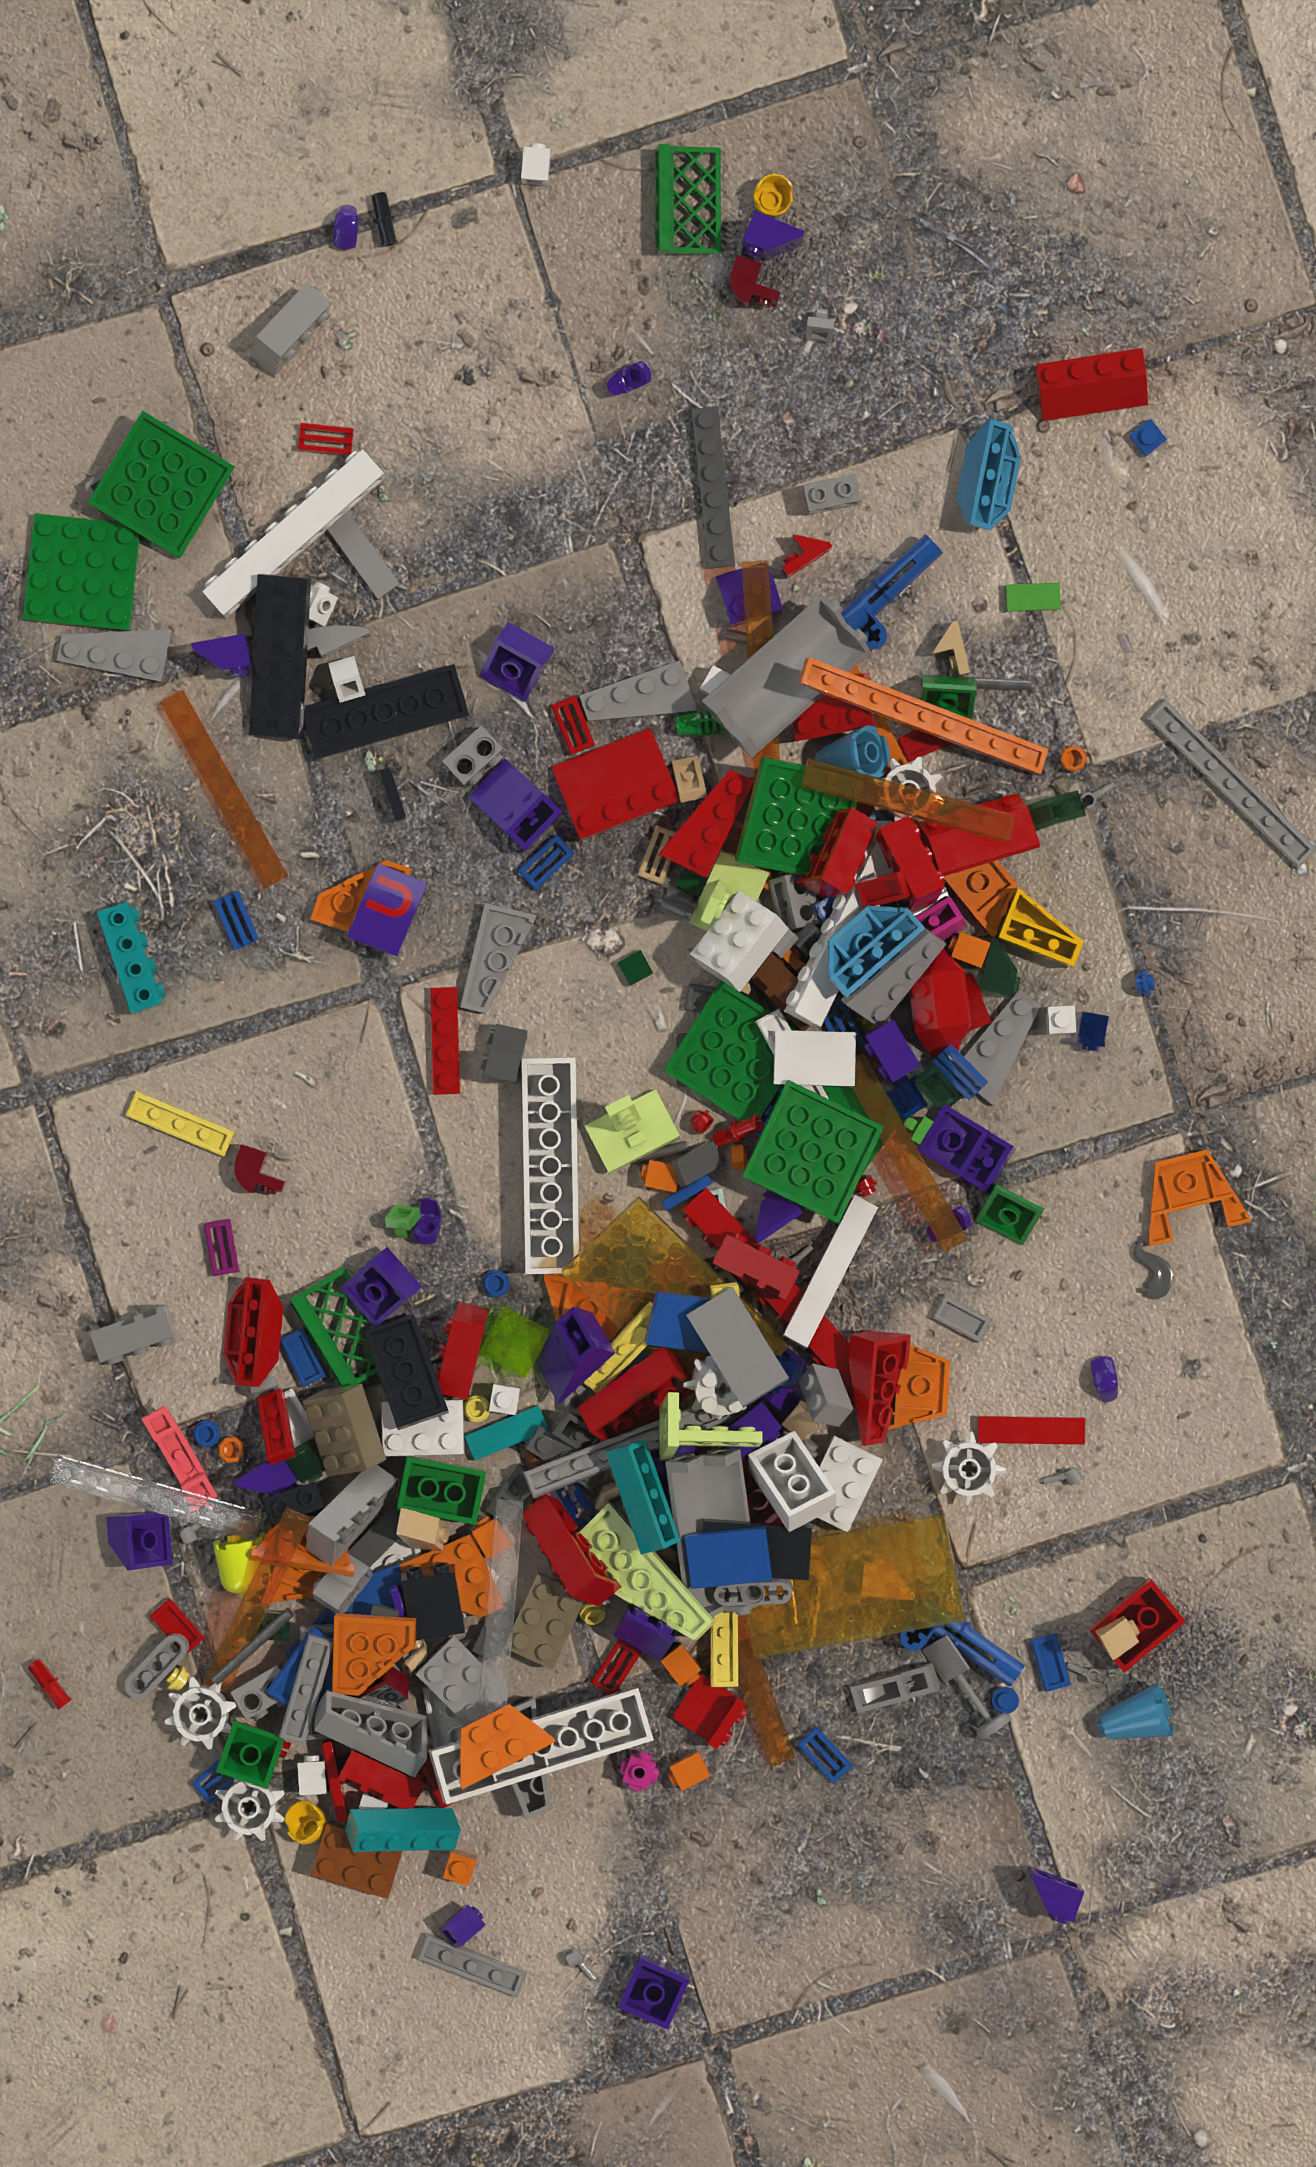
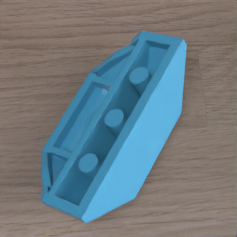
(988, 475)
(868, 944)

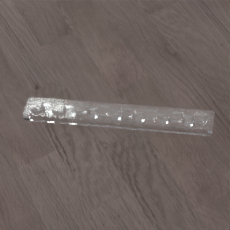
(156, 1497)
(500, 1605)

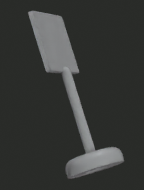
(951, 1664)

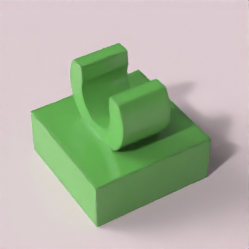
(918, 1128)
(402, 1219)

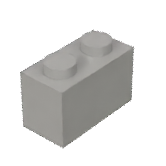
(825, 1395)

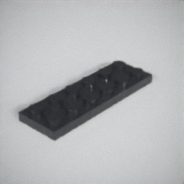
(280, 656)
(385, 712)

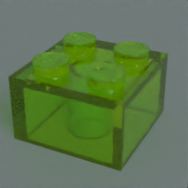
(515, 1341)

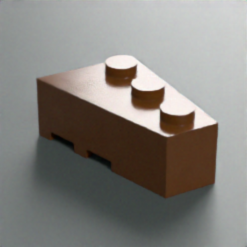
(776, 984)

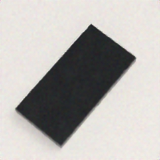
(405, 1372)
(787, 1550)

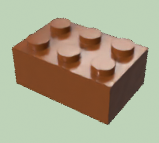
(363, 1871)

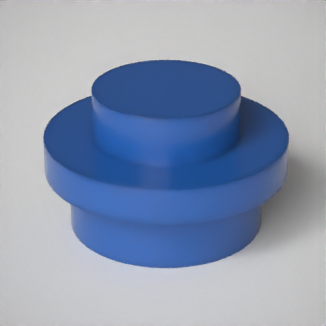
(1145, 983)
(496, 1283)
(206, 1433)
(1005, 1700)

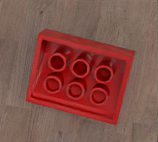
(615, 784)

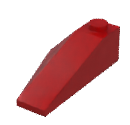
(875, 1371)

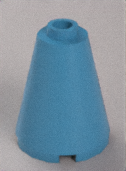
(858, 751)
(1138, 1716)

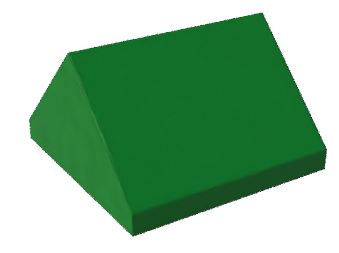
(950, 693)
(1009, 1214)
(250, 1755)

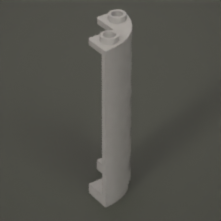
(765, 690)
(707, 1489)

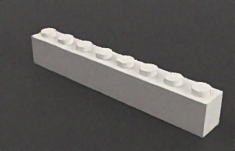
(295, 532)
(814, 990)

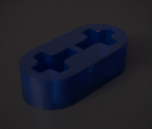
(571, 1507)

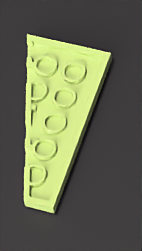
(644, 1577)

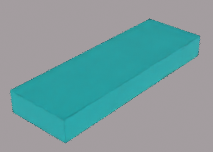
(505, 1433)

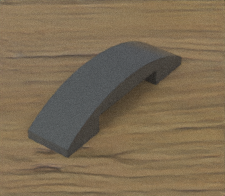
(377, 1539)

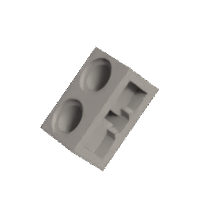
(831, 494)
(468, 751)
(793, 902)
(257, 1686)

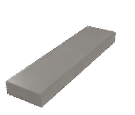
(363, 556)
(306, 1688)
(472, 1965)

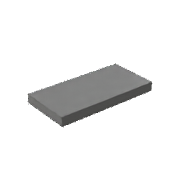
(737, 1347)

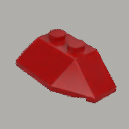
(941, 1005)
(253, 1331)

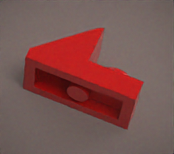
(811, 551)
(978, 1010)

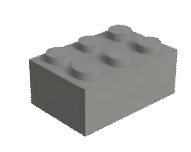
(454, 1678)

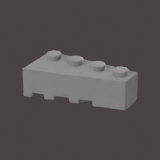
(349, 1514)
(375, 1730)
(533, 1793)

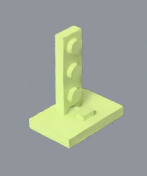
(722, 886)
(632, 1130)
(671, 1437)

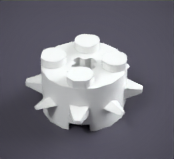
(912, 776)
(709, 1394)
(956, 1478)
(186, 1717)
(249, 1822)

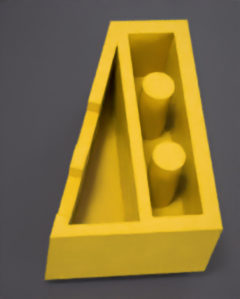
(1037, 931)

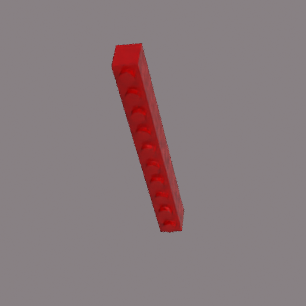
(827, 1342)

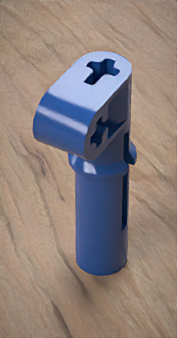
(860, 611)
(1004, 1667)

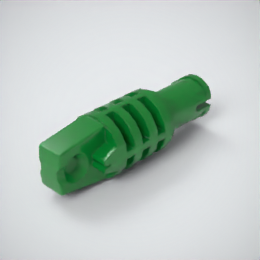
(698, 725)

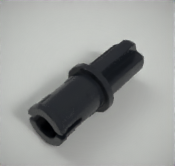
(384, 219)

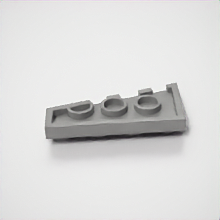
(646, 694)
(888, 987)

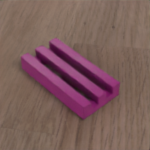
(226, 1270)

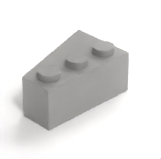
(290, 329)
(134, 1335)

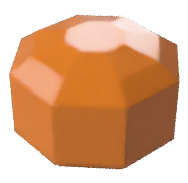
(1073, 758)
(738, 1156)
(231, 1449)

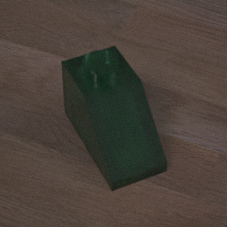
(1056, 810)
(999, 972)
(306, 1463)

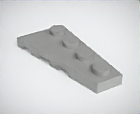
(125, 653)
(496, 947)
(1000, 1043)

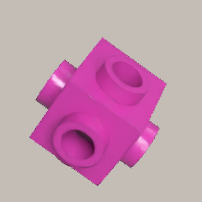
(639, 1760)

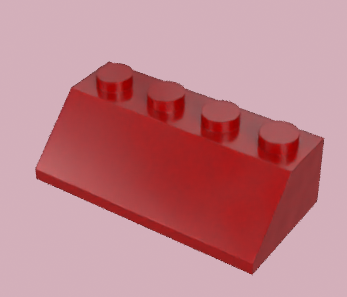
(1092, 384)
(961, 850)
(635, 1396)

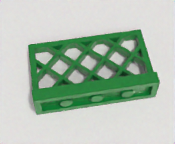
(665, 200)
(321, 1337)

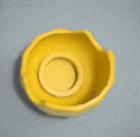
(773, 195)
(305, 1822)

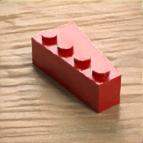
(706, 830)
(569, 1552)

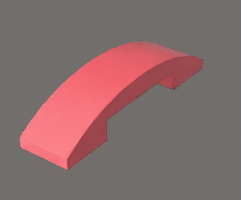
(178, 1452)

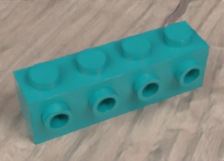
(131, 958)
(643, 1496)
(402, 1829)

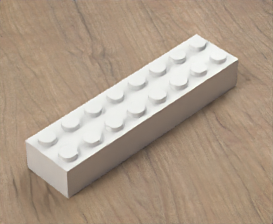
(550, 1164)
(580, 1735)

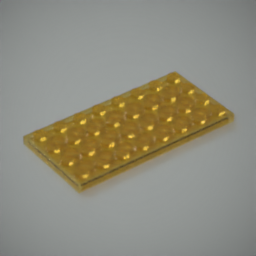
(644, 1256)
(864, 1588)

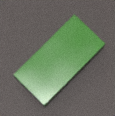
(1033, 597)

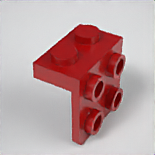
(710, 1711)

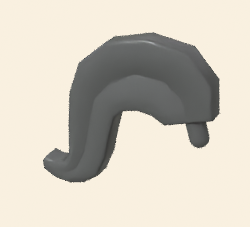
(1162, 1273)

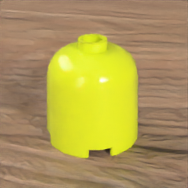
(235, 1562)

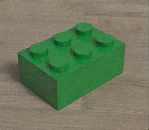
(441, 1489)

